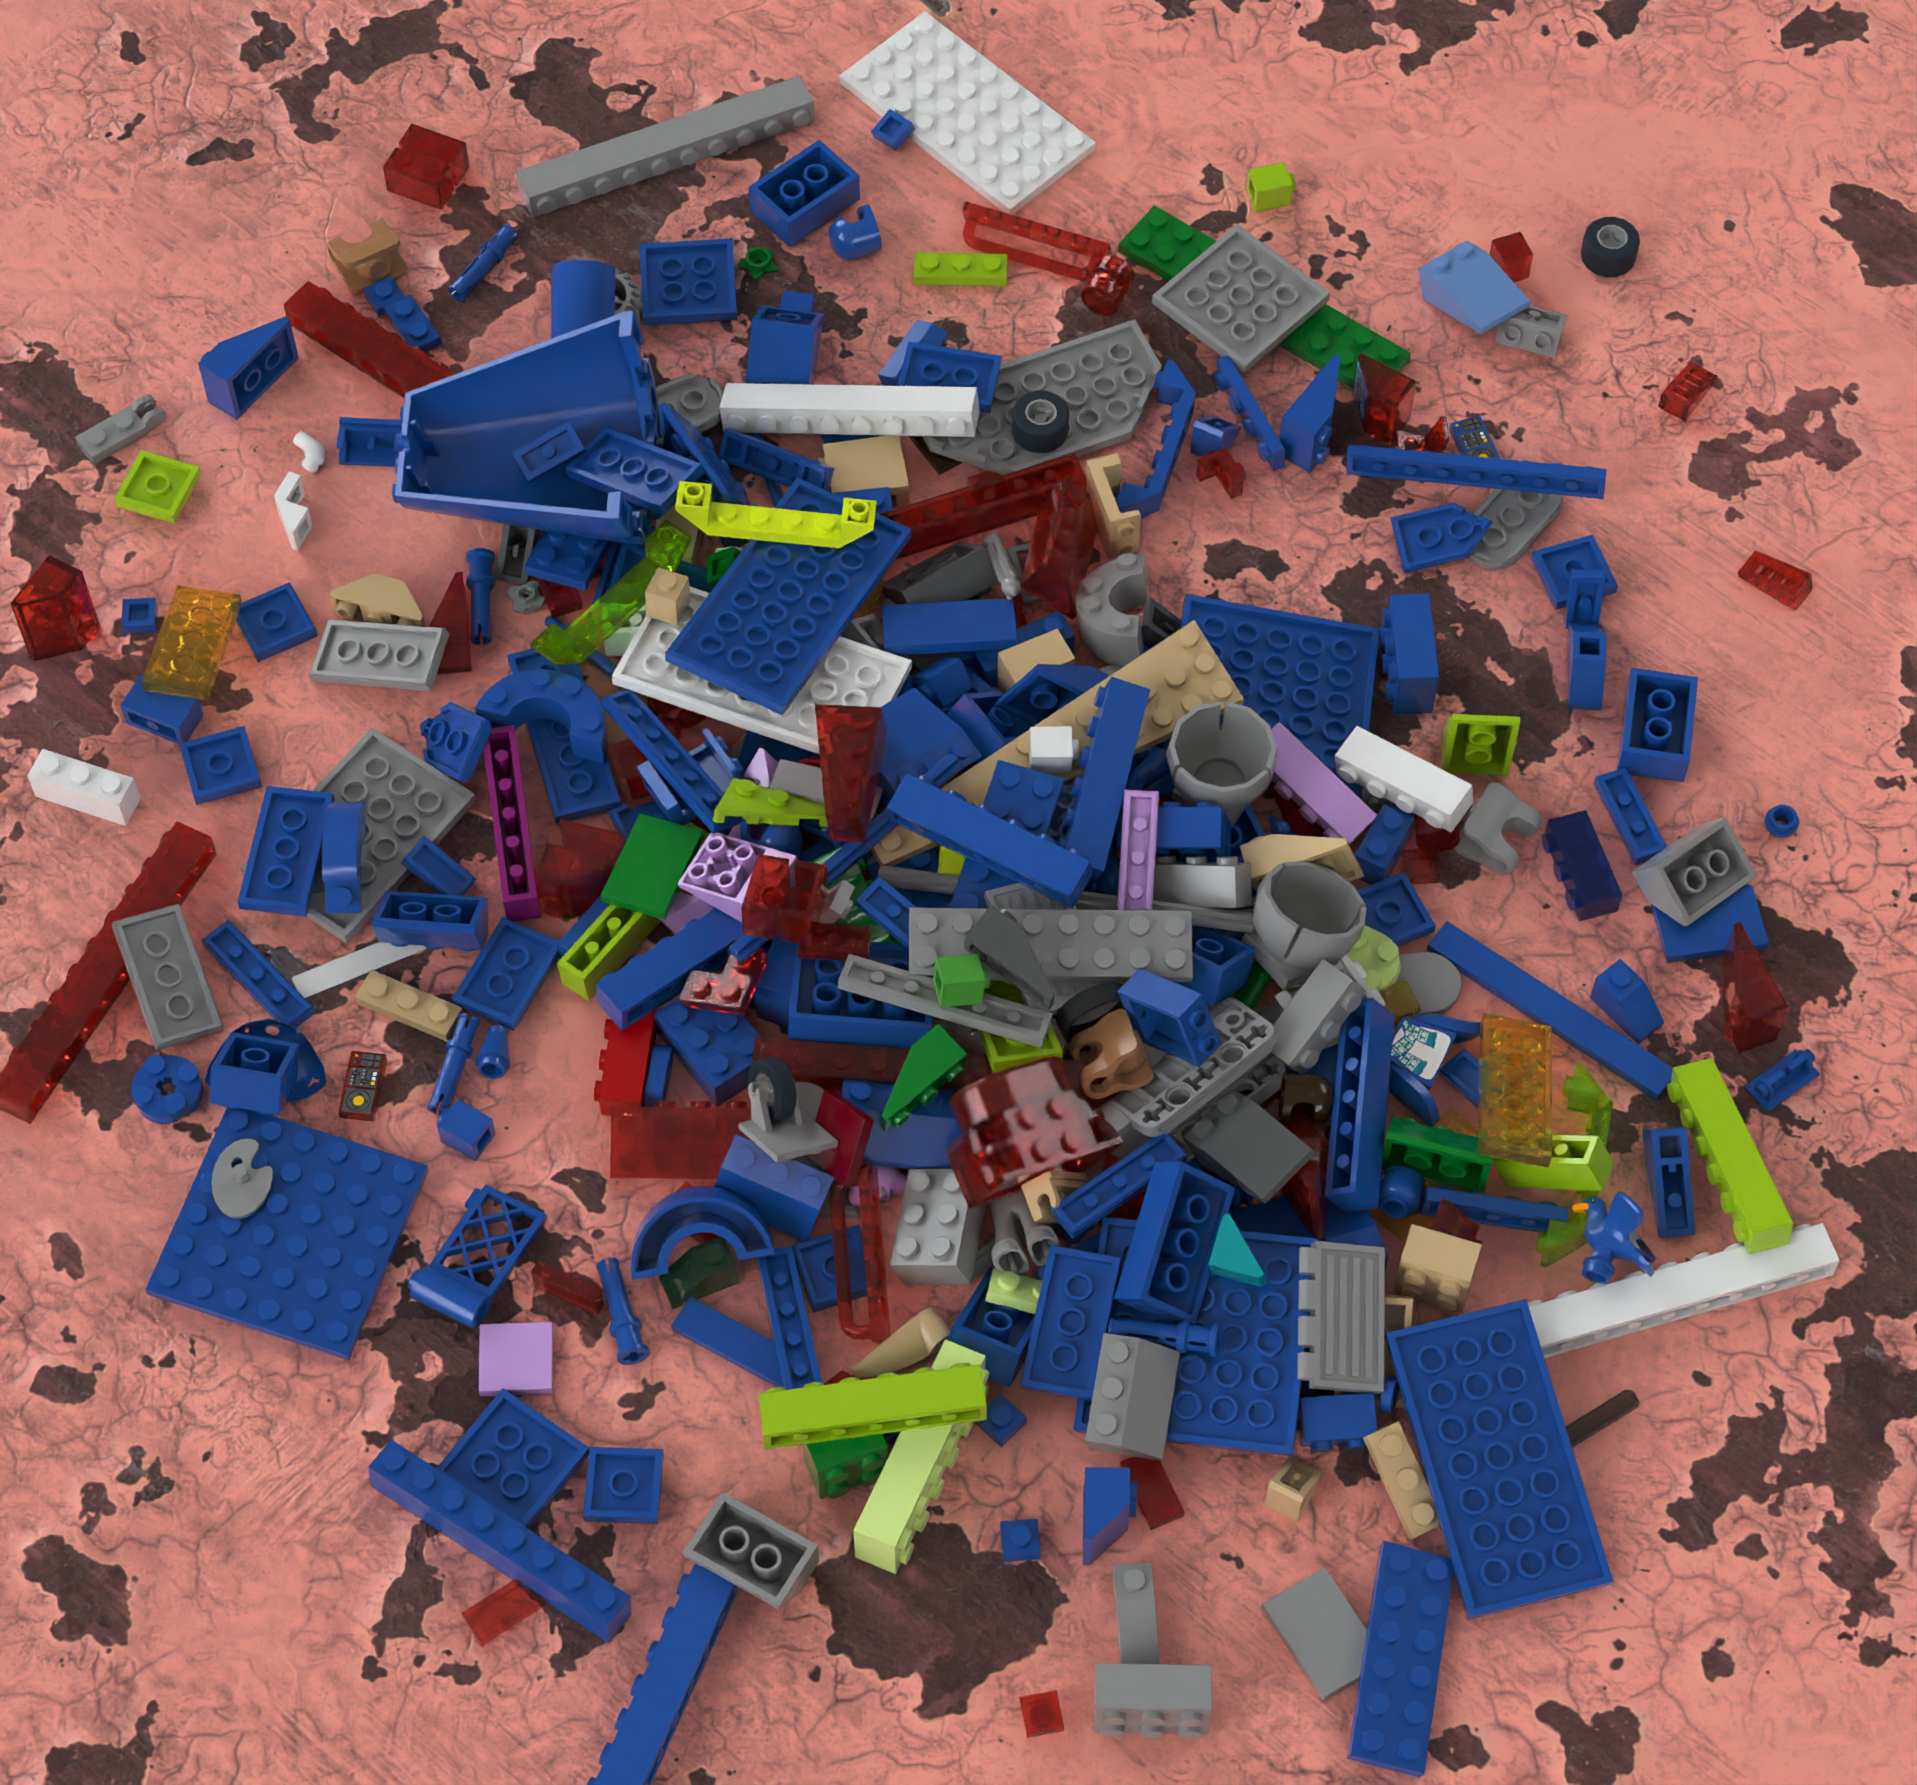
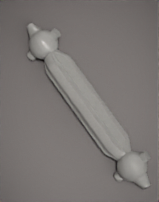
(1002, 564)

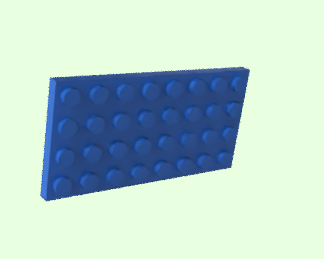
(784, 606)
(1498, 1459)

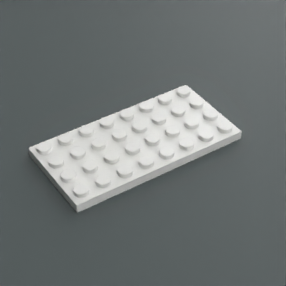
(968, 113)
(846, 677)

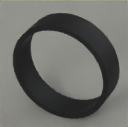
(1083, 1003)

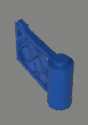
(448, 1288)

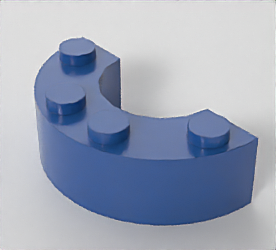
(549, 696)
(698, 1211)

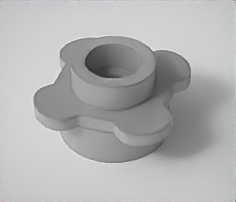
(526, 605)

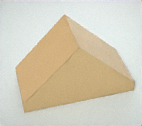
(1292, 1488)

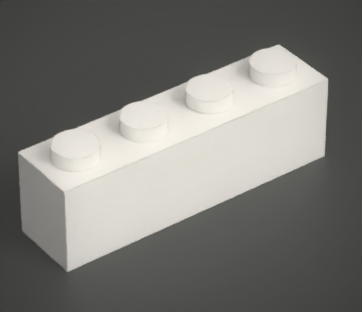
(1403, 779)

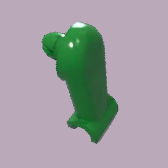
(1256, 984)

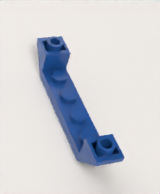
(1178, 393)

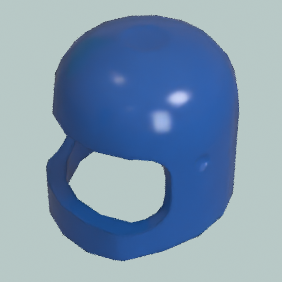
(858, 238)
(778, 837)

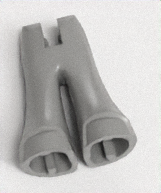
(1008, 1250)

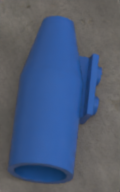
(580, 294)

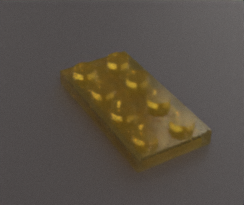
(192, 642)

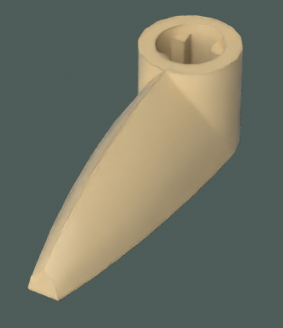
(906, 1346)

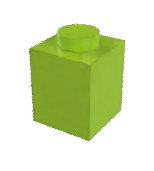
(1270, 186)

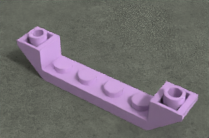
(689, 907)

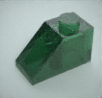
(700, 1272)

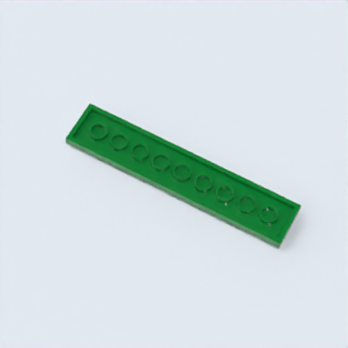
(1170, 245)

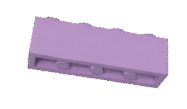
(1317, 789)

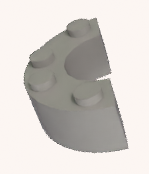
(1101, 605)

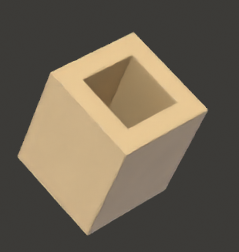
(667, 596)

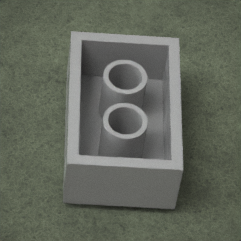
(936, 1231)
(1152, 1699)

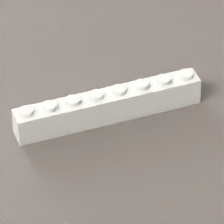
(850, 409)

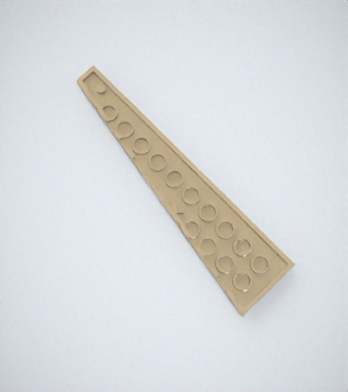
(1180, 676)

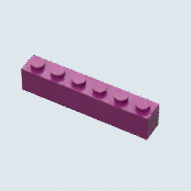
(511, 825)

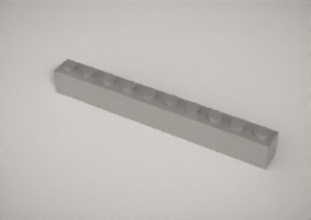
(665, 146)

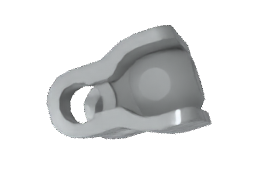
(1483, 827)

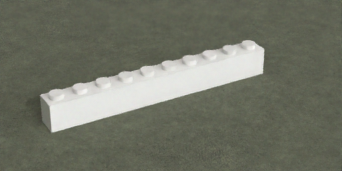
(1680, 1290)

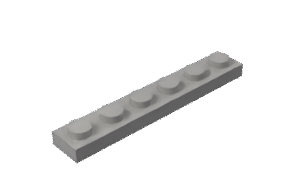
(919, 994)

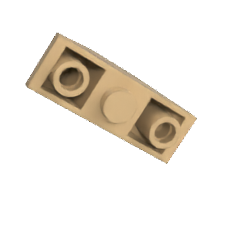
(376, 600)

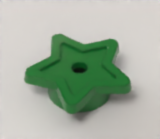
(758, 254)

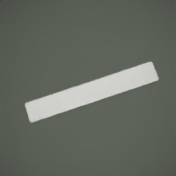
(350, 967)

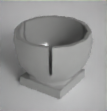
(1222, 762)
(1302, 918)

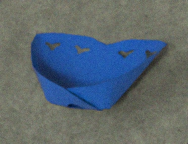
(308, 1063)

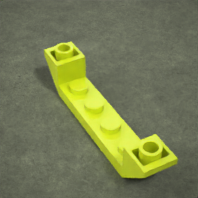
(774, 524)

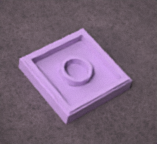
(516, 1358)

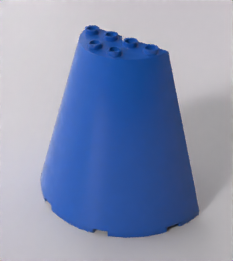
(467, 426)

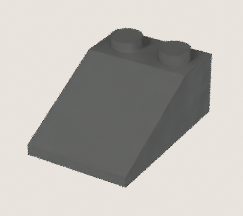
(1247, 1146)

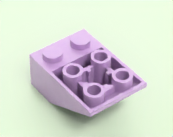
(724, 869)

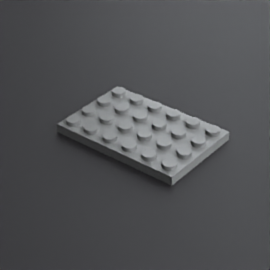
(402, 805)

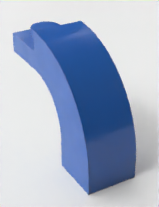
(341, 856)

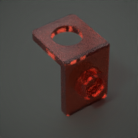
(1434, 441)

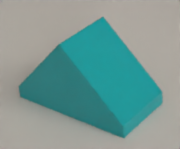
(1233, 1257)

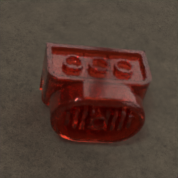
(1021, 1127)

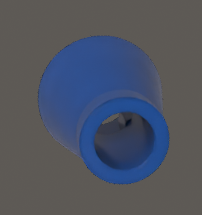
(494, 1054)

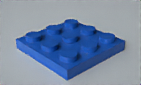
(688, 281)
(514, 1458)

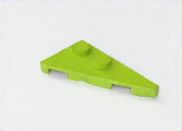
(766, 805)

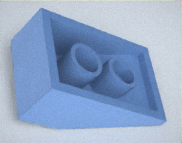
(1471, 288)

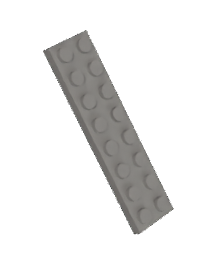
(1067, 941)

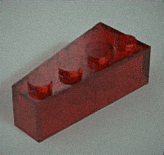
(850, 762)

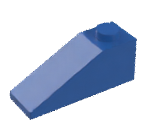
(1669, 1179)

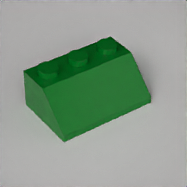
(1436, 1154)

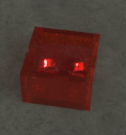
(422, 169)
(777, 908)

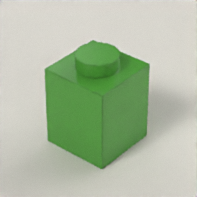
(960, 980)

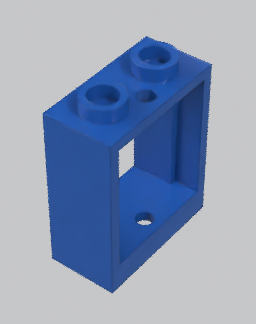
(1171, 1017)

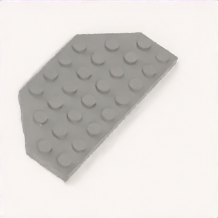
(1099, 377)

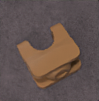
(368, 260)
(1116, 1055)

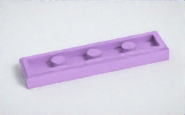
(1138, 850)

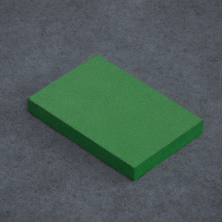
(651, 866)

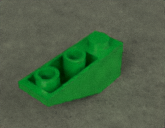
(927, 1067)

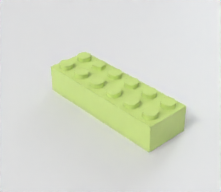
(911, 1480)

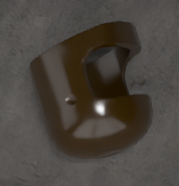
(1307, 1096)

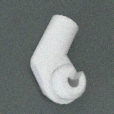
(313, 451)

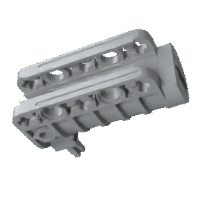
(1186, 1093)

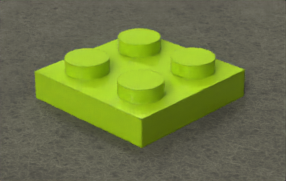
(157, 486)

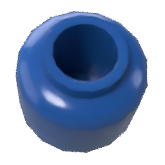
(1400, 1191)

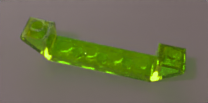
(603, 618)
(1587, 1098)

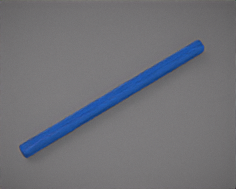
(853, 851)

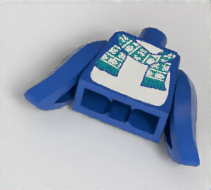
(1417, 1056)

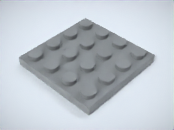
(1240, 298)

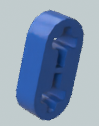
(658, 1074)

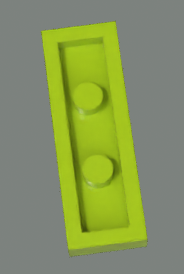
(960, 269)

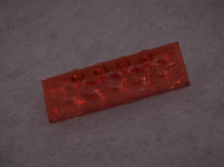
(674, 1140)

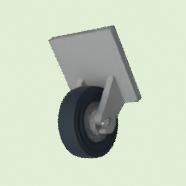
(776, 1118)

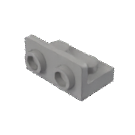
(1533, 331)

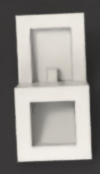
(293, 516)

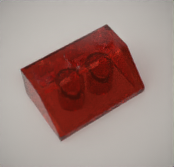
(55, 611)

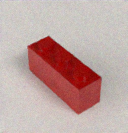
(625, 1064)

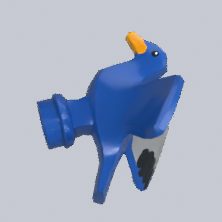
(1613, 1236)

